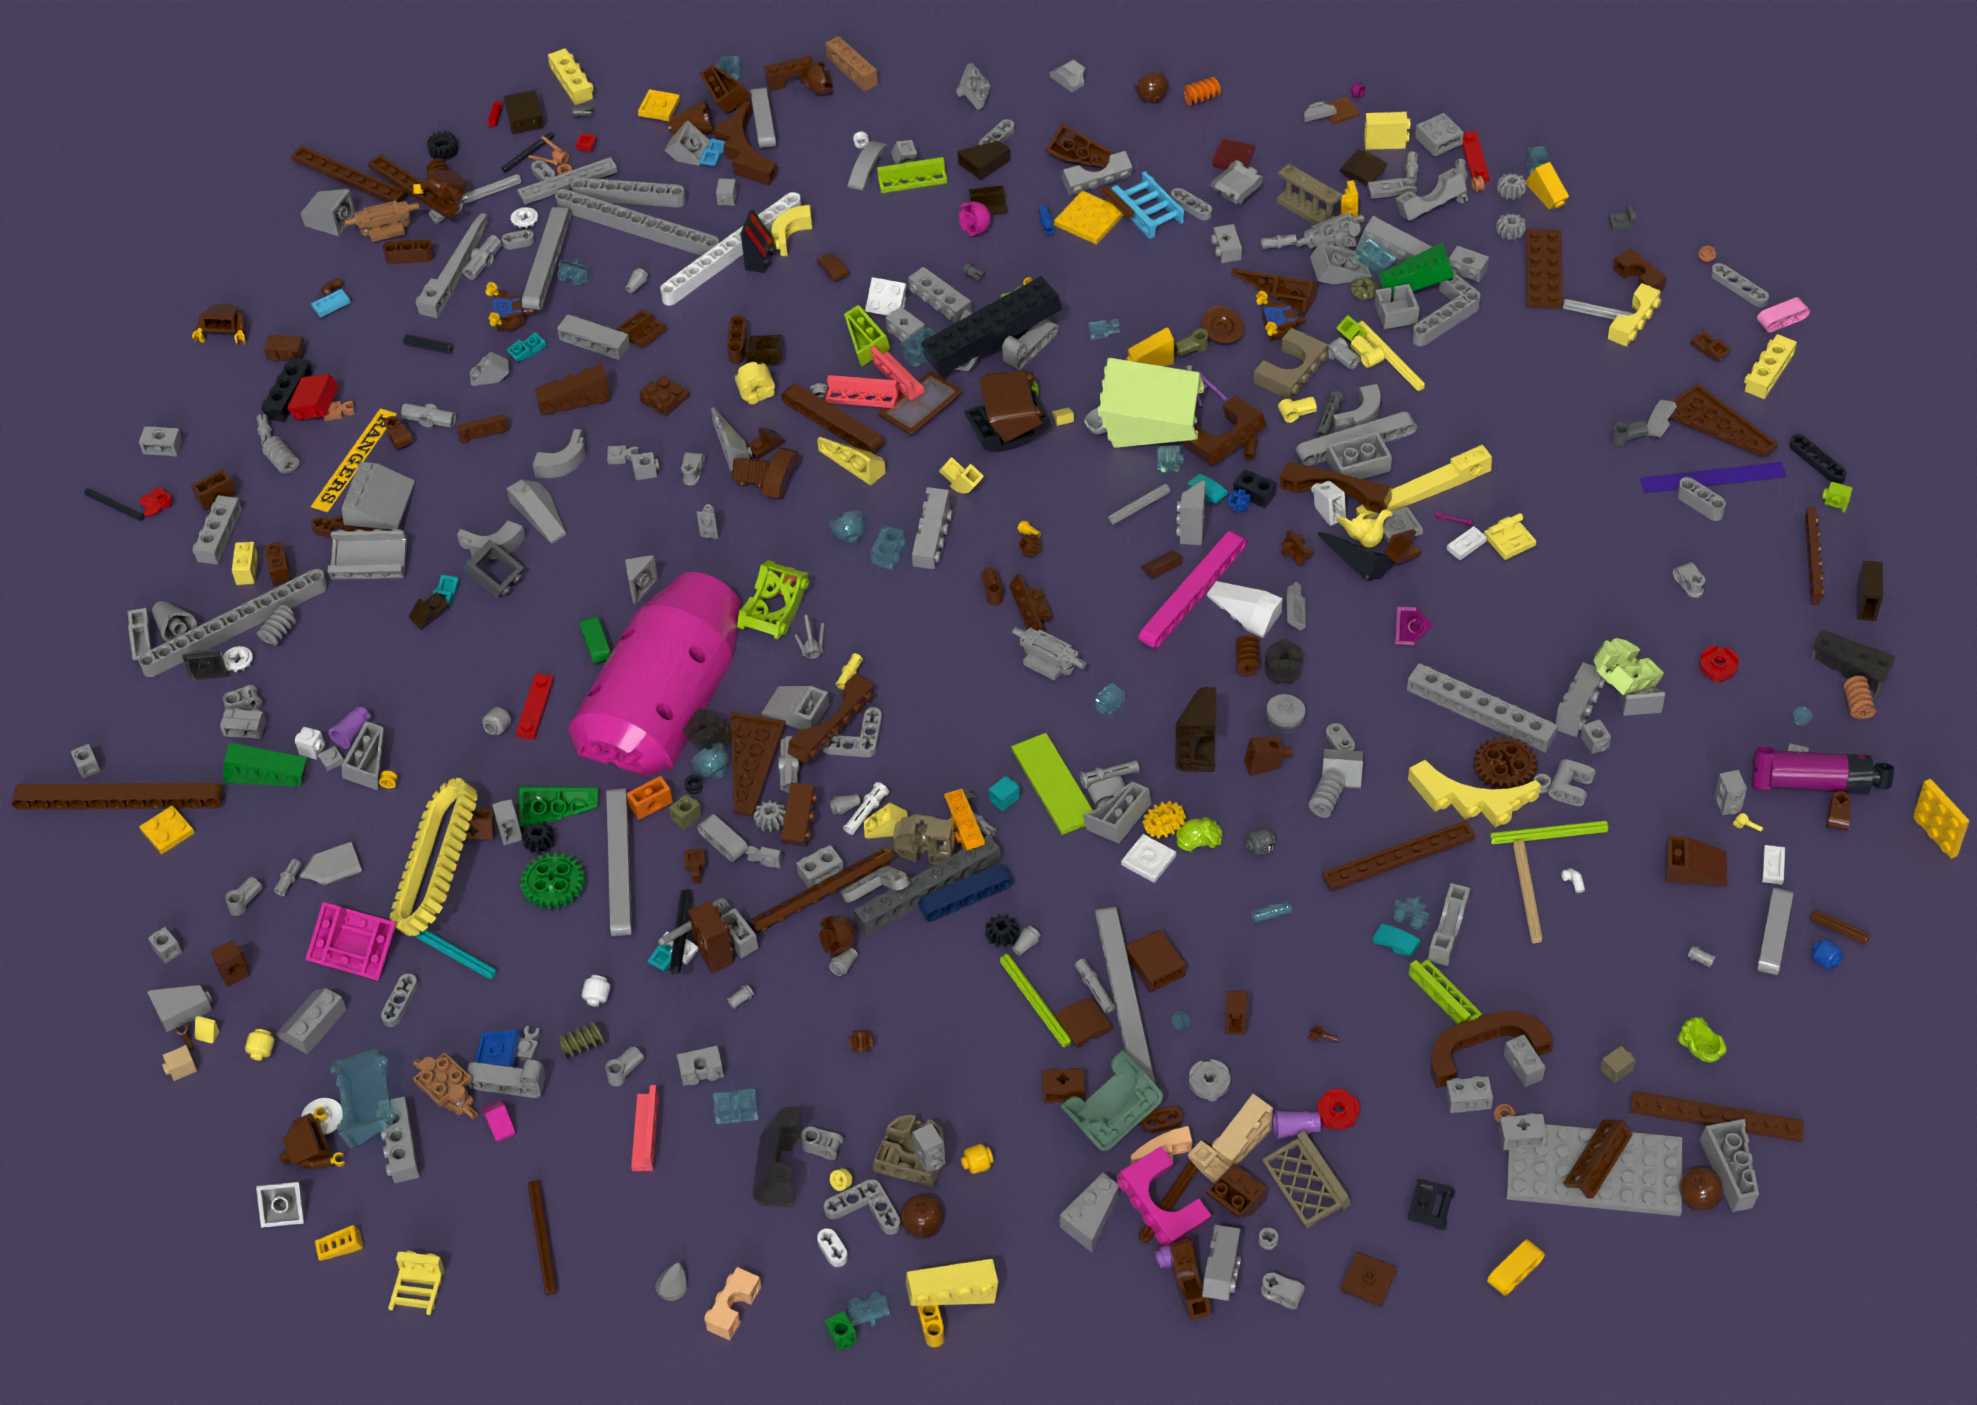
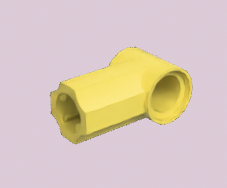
(1369, 355)
(1293, 409)

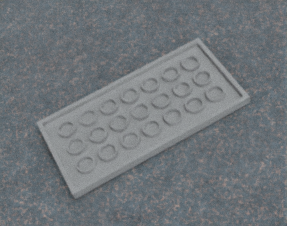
(1641, 1180)

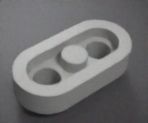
(1339, 738)

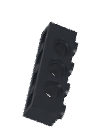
(282, 392)

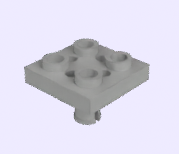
(974, 86)

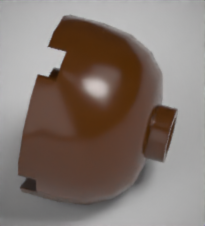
(819, 79)
(1152, 87)
(837, 935)
(1701, 1188)
(922, 1216)

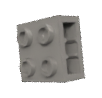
(1439, 134)

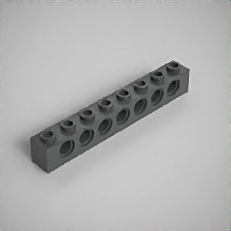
(896, 904)

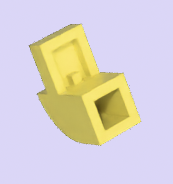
(962, 479)

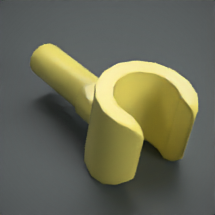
(1742, 819)

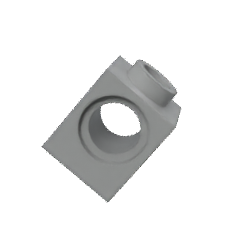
(904, 152)
(726, 192)
(645, 466)
(1595, 736)
(85, 761)
(164, 945)

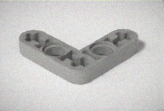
(859, 743)
(884, 876)
(871, 1199)

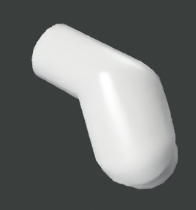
(1575, 877)

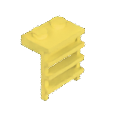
(417, 1269)

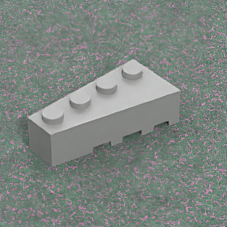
(1579, 700)

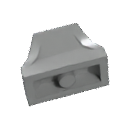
(1069, 75)

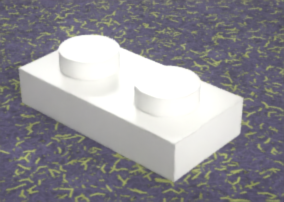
(1466, 543)
(1773, 864)

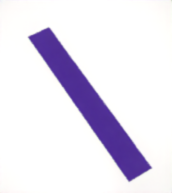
(1715, 476)

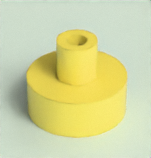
(840, 1179)

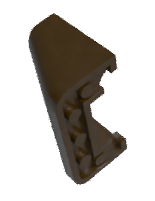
(1197, 733)

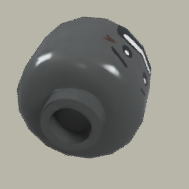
(1260, 841)

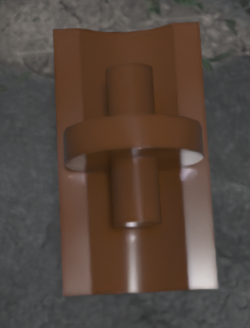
(1294, 547)

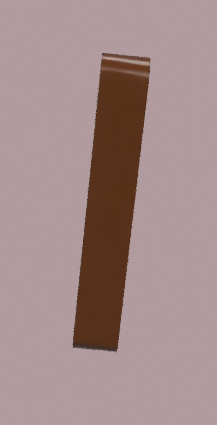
(832, 419)

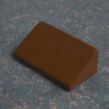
(1162, 564)

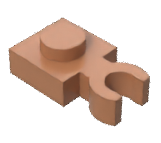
(337, 409)

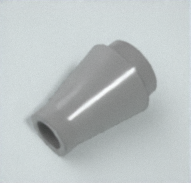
(636, 280)
(842, 804)
(1027, 939)
(841, 963)

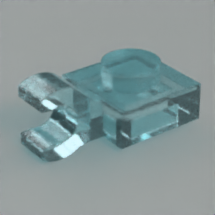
(1101, 330)

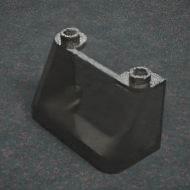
(773, 1179)

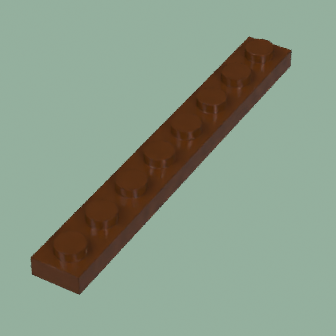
(348, 175)
(405, 181)
(1398, 855)
(814, 893)
(1711, 1114)

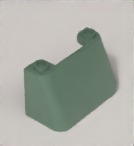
(1116, 1105)

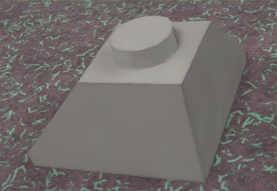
(687, 144)

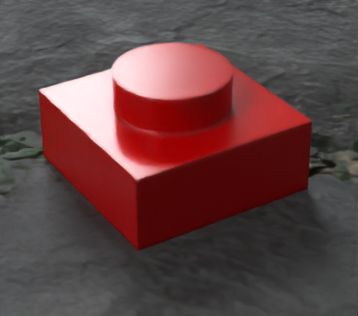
(586, 142)

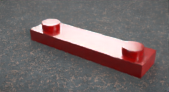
(1474, 156)
(534, 706)

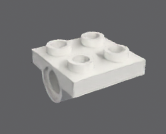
(885, 296)

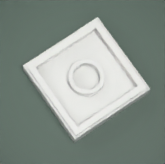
(1148, 858)

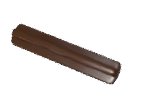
(1115, 200)
(1840, 927)

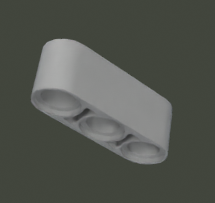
(1701, 499)
(722, 838)

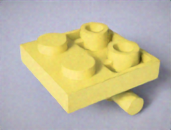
(1510, 536)

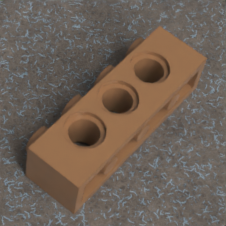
(851, 63)

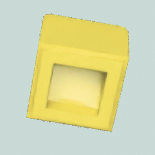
(1063, 416)
(206, 1029)

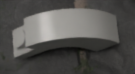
(1368, 411)
(563, 462)
(507, 538)

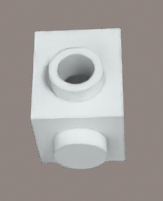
(309, 742)

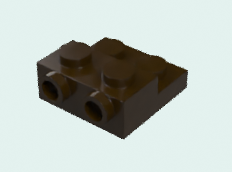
(764, 349)

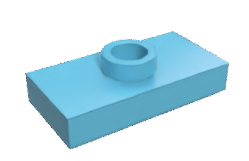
(330, 303)

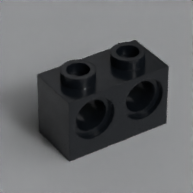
(1258, 487)

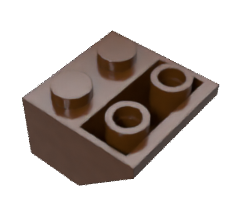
(1238, 1192)

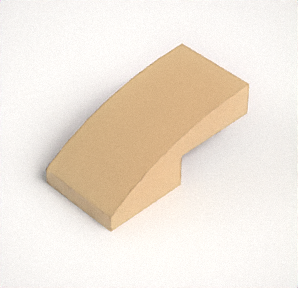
(1207, 1162)

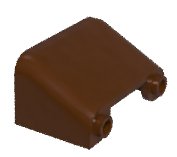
(1010, 403)

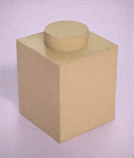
(178, 1063)

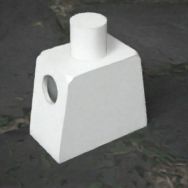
(1329, 501)

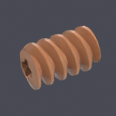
(1859, 698)

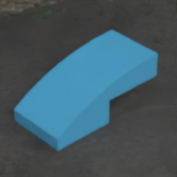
(713, 154)

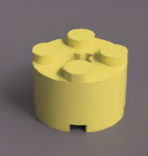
(754, 382)

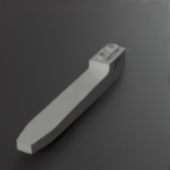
(439, 291)

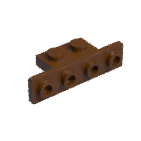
(1030, 603)

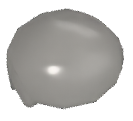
(1094, 422)

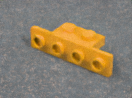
(963, 820)

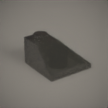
(205, 664)

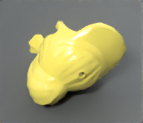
(1366, 530)

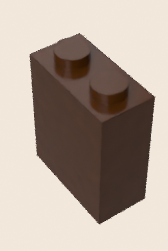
(1155, 960)

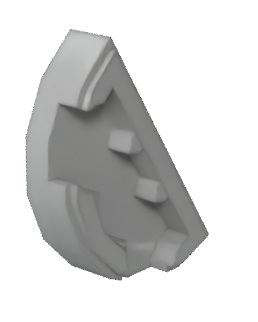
(1319, 110)

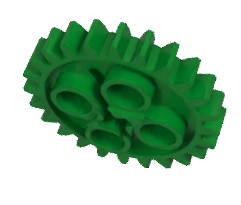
(552, 881)

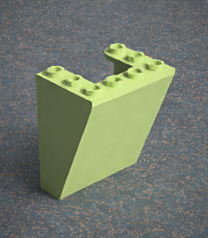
(1148, 403)

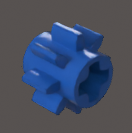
(1239, 500)

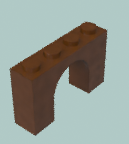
(1215, 447)

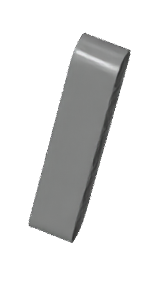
(762, 118)
(1775, 931)

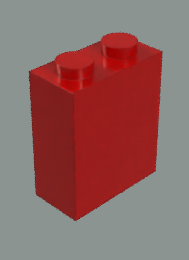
(313, 397)

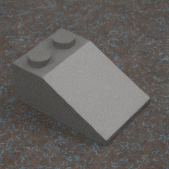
(1337, 265)

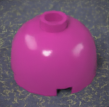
(974, 218)

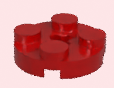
(1719, 672)
(1336, 1120)

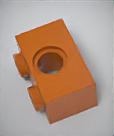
(649, 797)

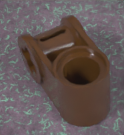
(397, 432)
(1839, 811)

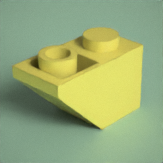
(883, 821)

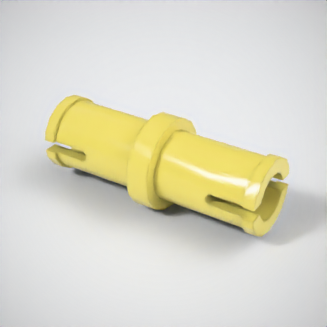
(849, 670)

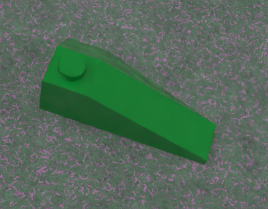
(552, 802)

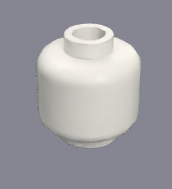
(595, 990)

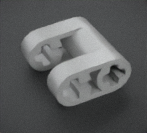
(1566, 772)

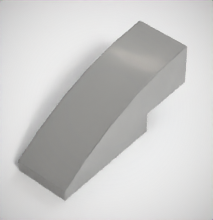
(139, 632)

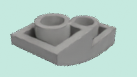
(1658, 420)

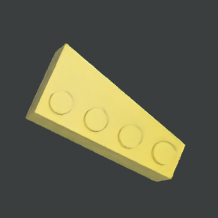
(953, 1284)

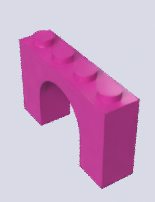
(1166, 1225)

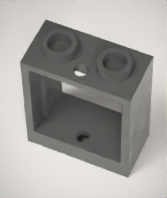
(484, 580)

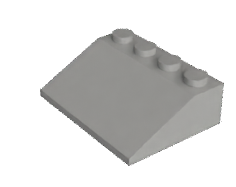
(376, 497)

